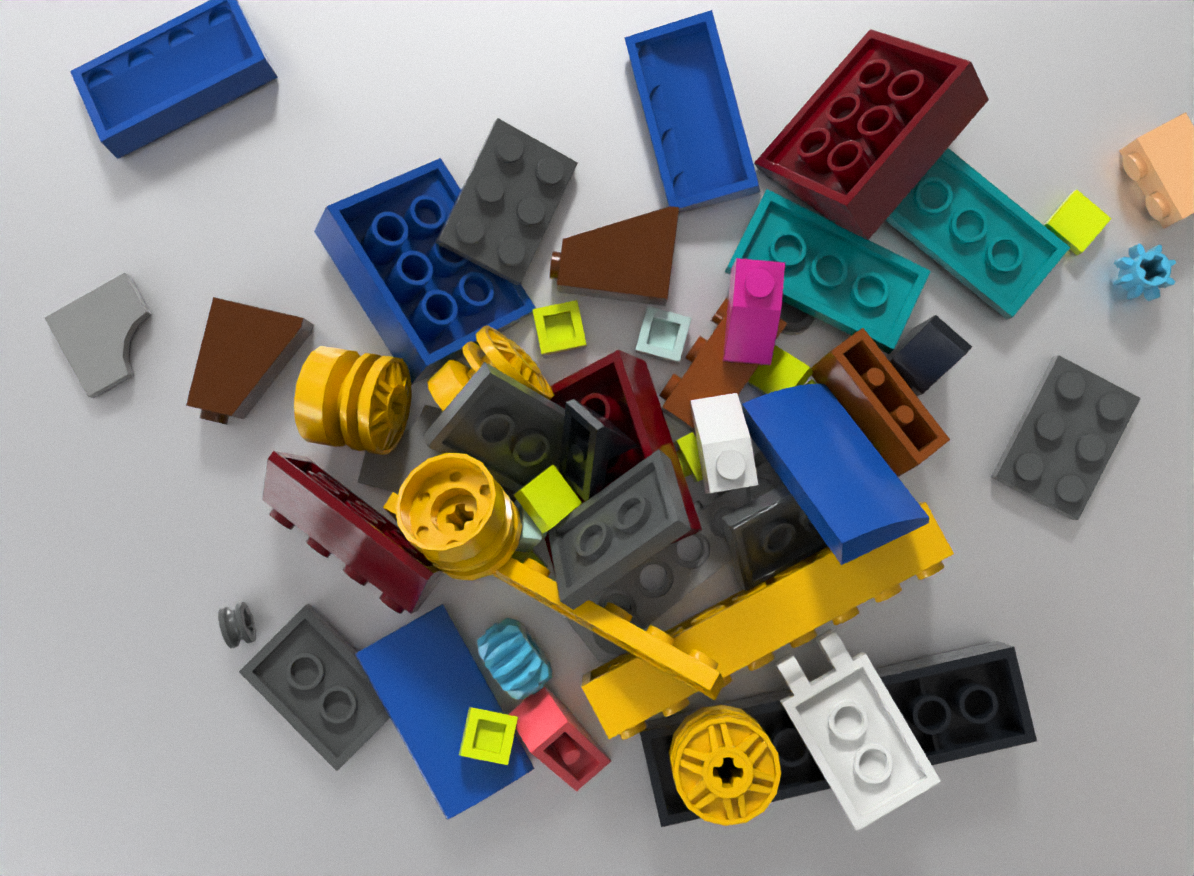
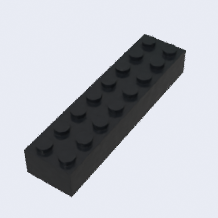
(951, 701)

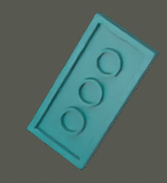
(978, 234)
(834, 270)

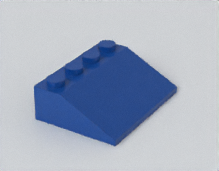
(410, 287)

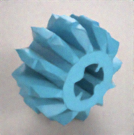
(514, 658)

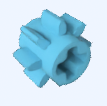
(1156, 269)

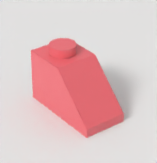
(559, 739)

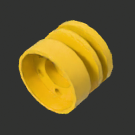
(495, 351)
(353, 400)
(458, 516)
(703, 743)

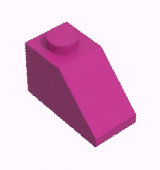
(753, 311)

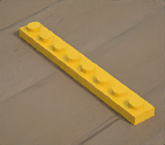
(612, 624)

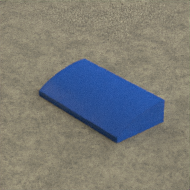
(172, 75)
(692, 113)
(832, 470)
(427, 689)

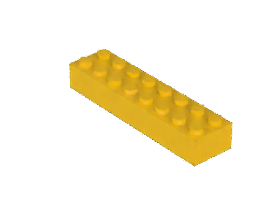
(759, 621)

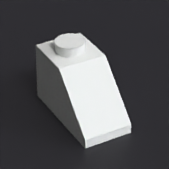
(723, 443)

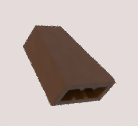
(620, 260)
(242, 357)

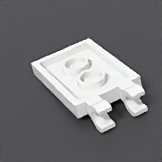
(855, 733)

